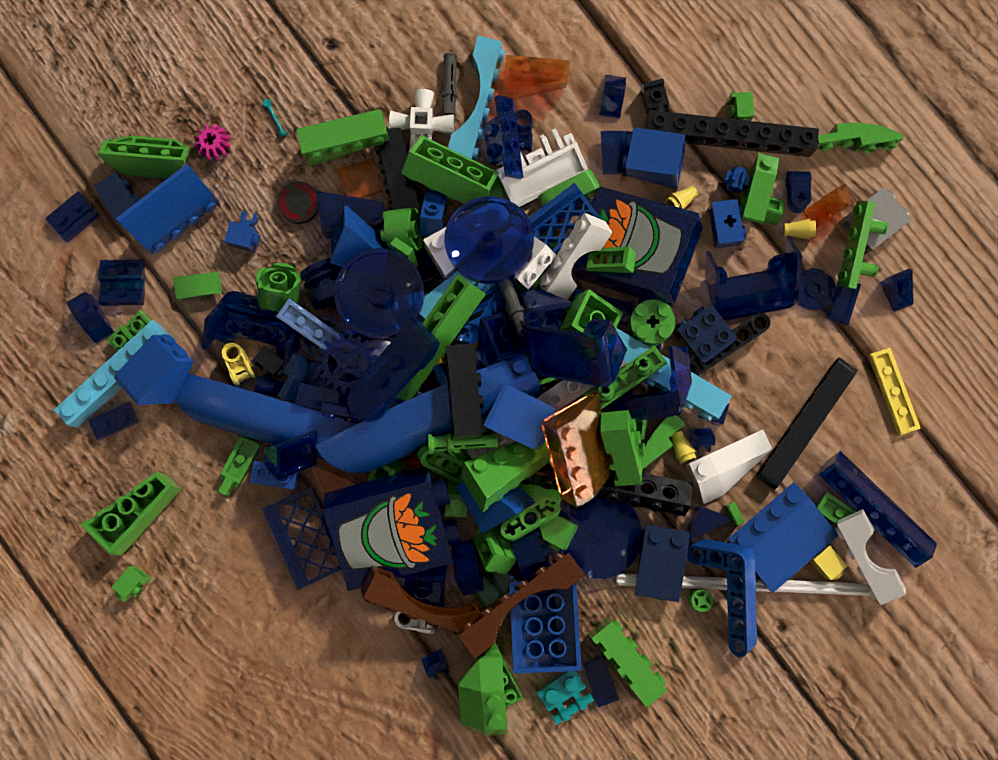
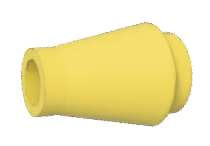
(682, 198)
(801, 229)
(683, 449)

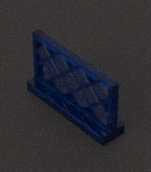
(285, 545)

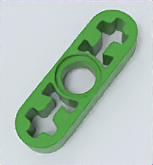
(531, 509)

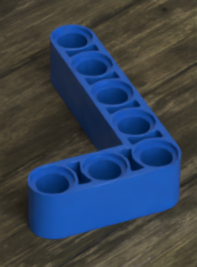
(741, 635)

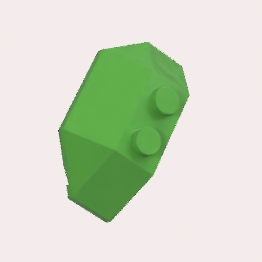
(144, 155)
(484, 697)

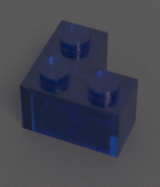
(528, 552)

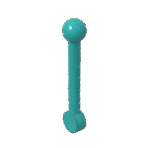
(267, 104)

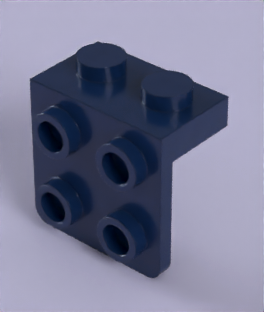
(705, 333)

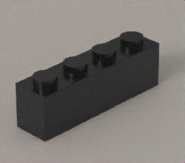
(398, 185)
(464, 392)

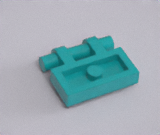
(562, 689)

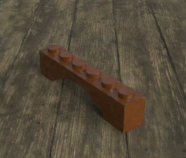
(383, 589)
(483, 633)

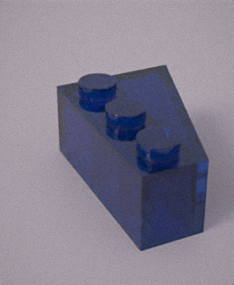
(331, 207)

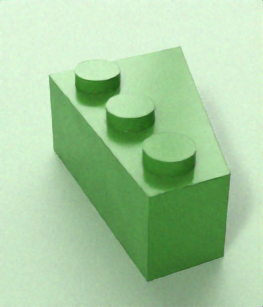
(624, 445)

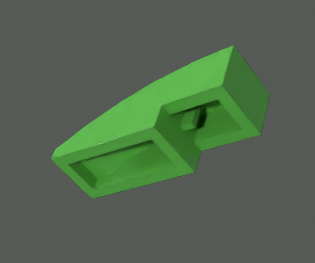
(659, 441)

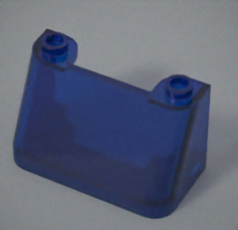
(575, 356)

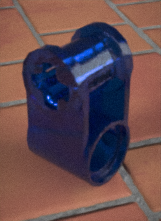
(524, 132)
(798, 187)

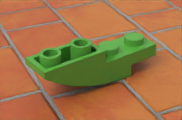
(861, 135)

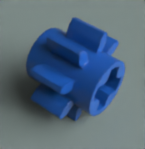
(736, 179)

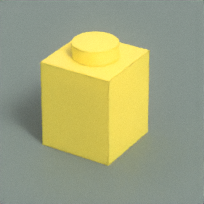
(829, 564)

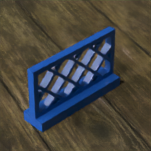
(555, 210)

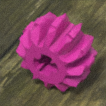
(219, 138)

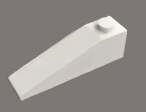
(723, 468)

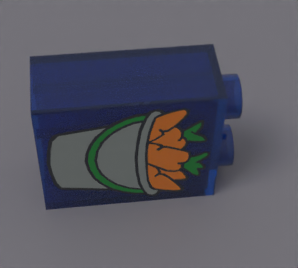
(657, 233)
(391, 525)

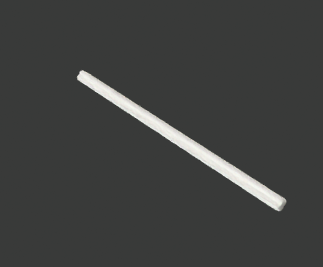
(793, 586)

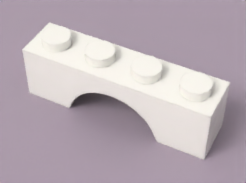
(587, 236)
(884, 583)

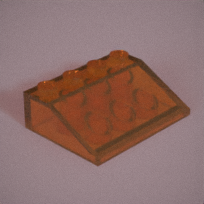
(578, 450)

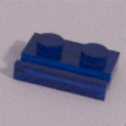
(72, 216)

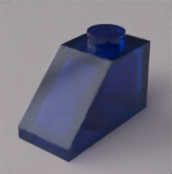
(90, 316)

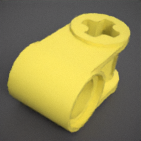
(240, 367)

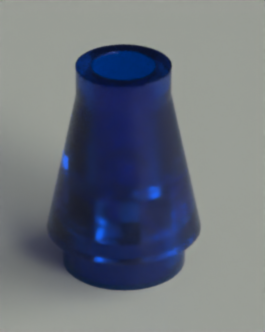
(268, 386)

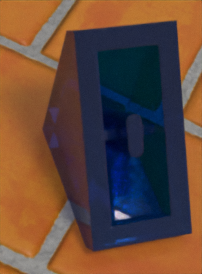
(612, 96)
(899, 289)
(705, 520)

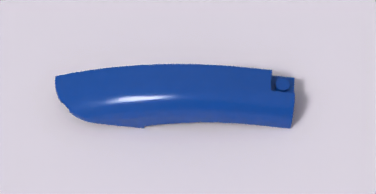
(252, 413)
(407, 425)

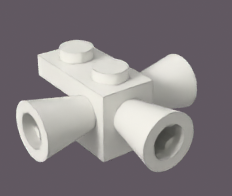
(421, 118)

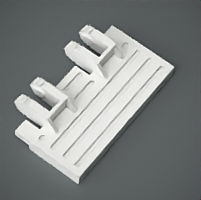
(544, 171)

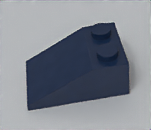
(661, 563)

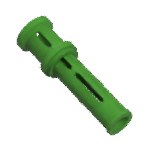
(445, 443)

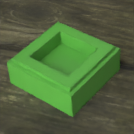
(734, 514)

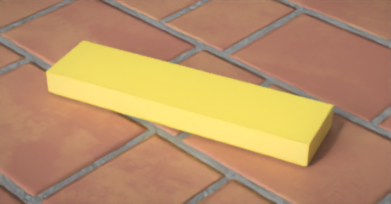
(894, 391)

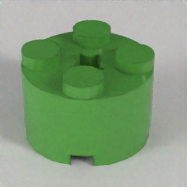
(404, 226)
(277, 285)
(660, 314)

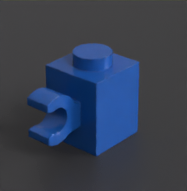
(242, 234)

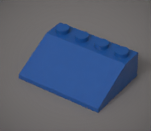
(168, 210)
(784, 536)
(546, 631)

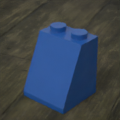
(655, 156)
(352, 237)
(155, 371)
(519, 416)
(508, 506)

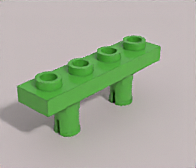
(857, 238)
(630, 376)

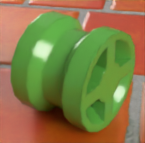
(704, 602)

